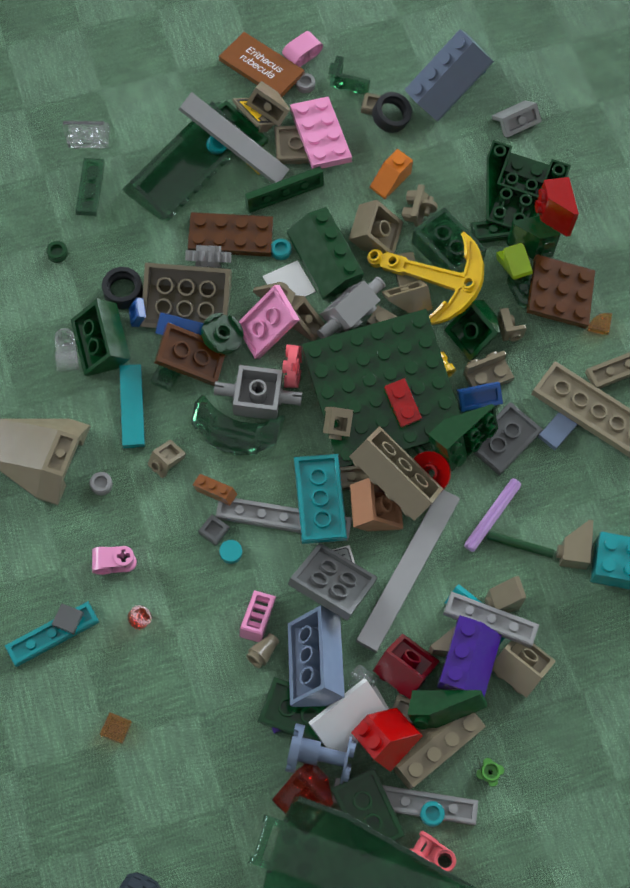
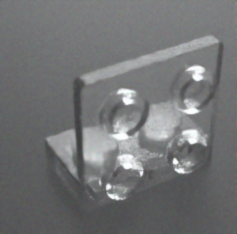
(86, 134)

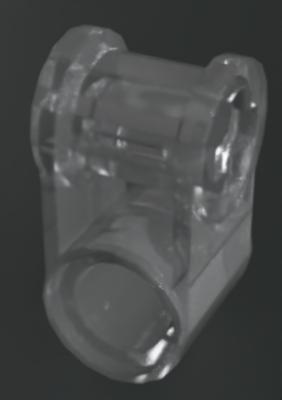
(66, 353)

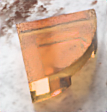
(601, 323)

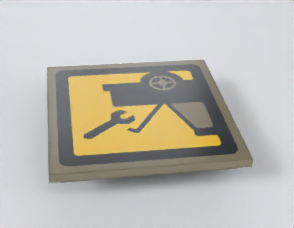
(258, 119)

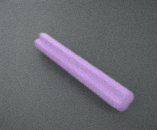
(492, 515)

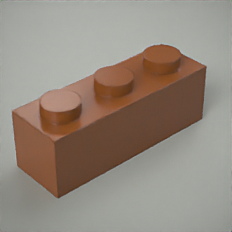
(215, 489)

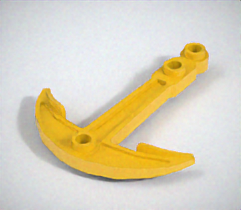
(445, 278)

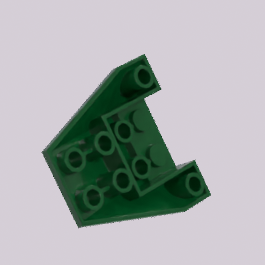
(515, 184)

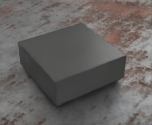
(213, 530)
(67, 619)

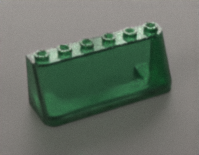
(176, 171)

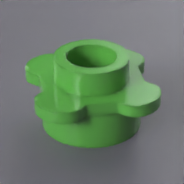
(497, 770)

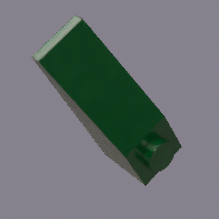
(441, 707)

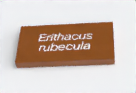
(261, 63)

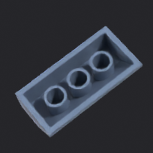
(449, 75)
(315, 659)

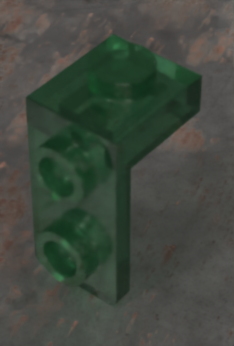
(346, 82)

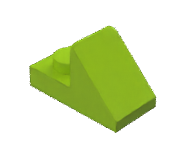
(515, 261)

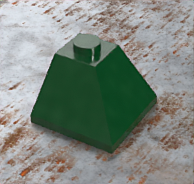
(474, 328)

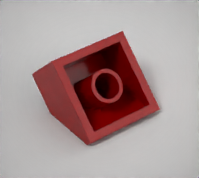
(557, 205)
(387, 736)

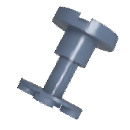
(310, 752)

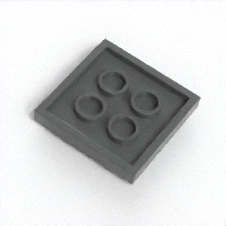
(332, 581)

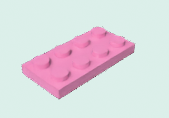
(320, 133)

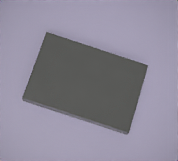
(512, 437)

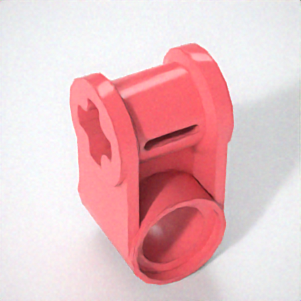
(433, 850)

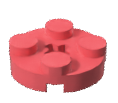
(292, 366)

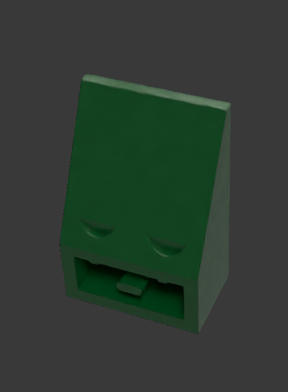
(463, 434)

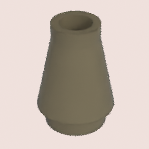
(262, 651)

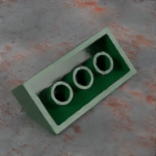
(325, 253)

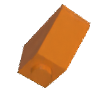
(392, 174)

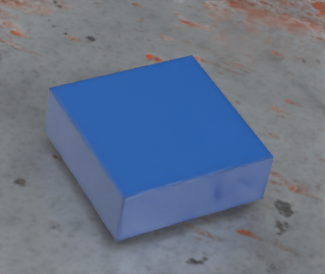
(137, 312)

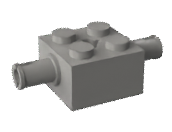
(350, 307)
(253, 404)

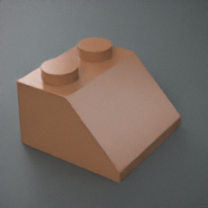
(373, 509)

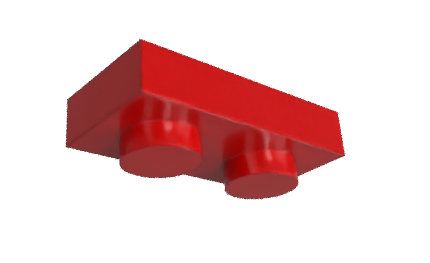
(402, 403)

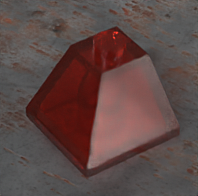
(308, 783)

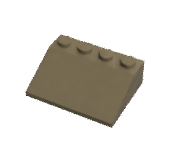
(185, 292)

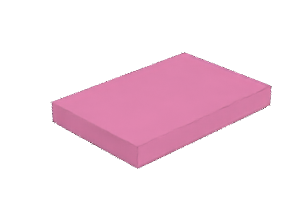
(268, 321)

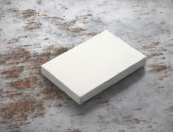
(340, 718)

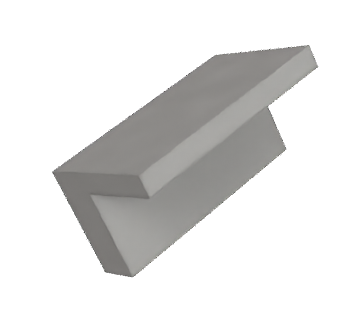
(518, 117)

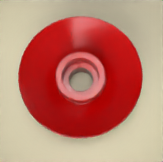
(436, 462)

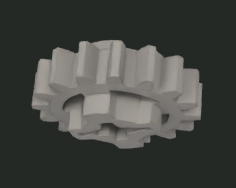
(208, 256)

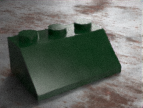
(100, 337)

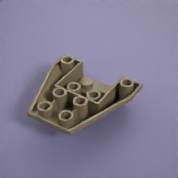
(39, 453)

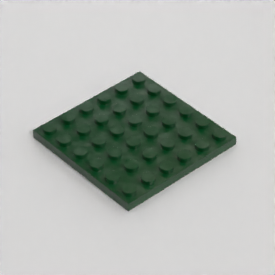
(358, 363)

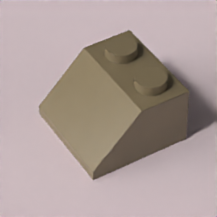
(375, 228)
(522, 666)

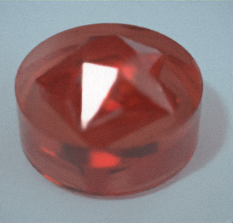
(139, 617)

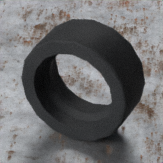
(399, 101)
(118, 274)

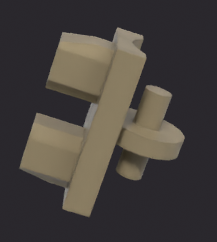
(422, 206)

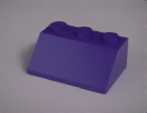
(470, 656)

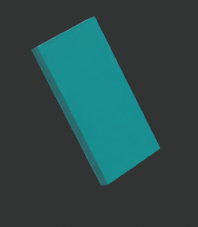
(320, 499)

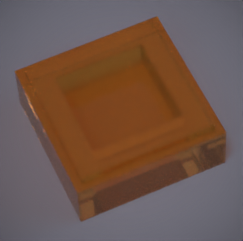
(116, 728)

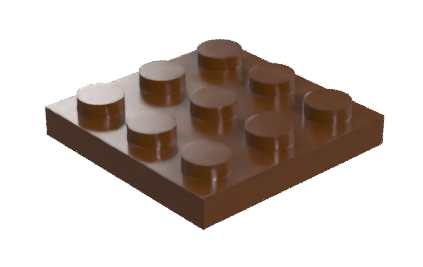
(561, 291)

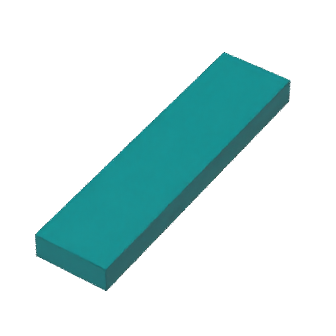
(132, 406)
(47, 637)

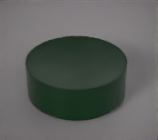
(57, 251)

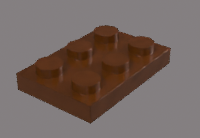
(188, 355)

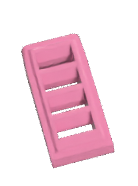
(254, 630)

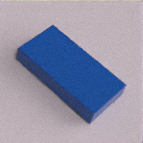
(479, 396)

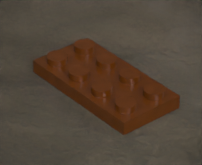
(234, 233)

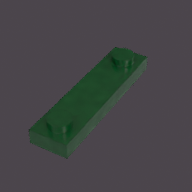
(284, 189)

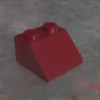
(405, 665)

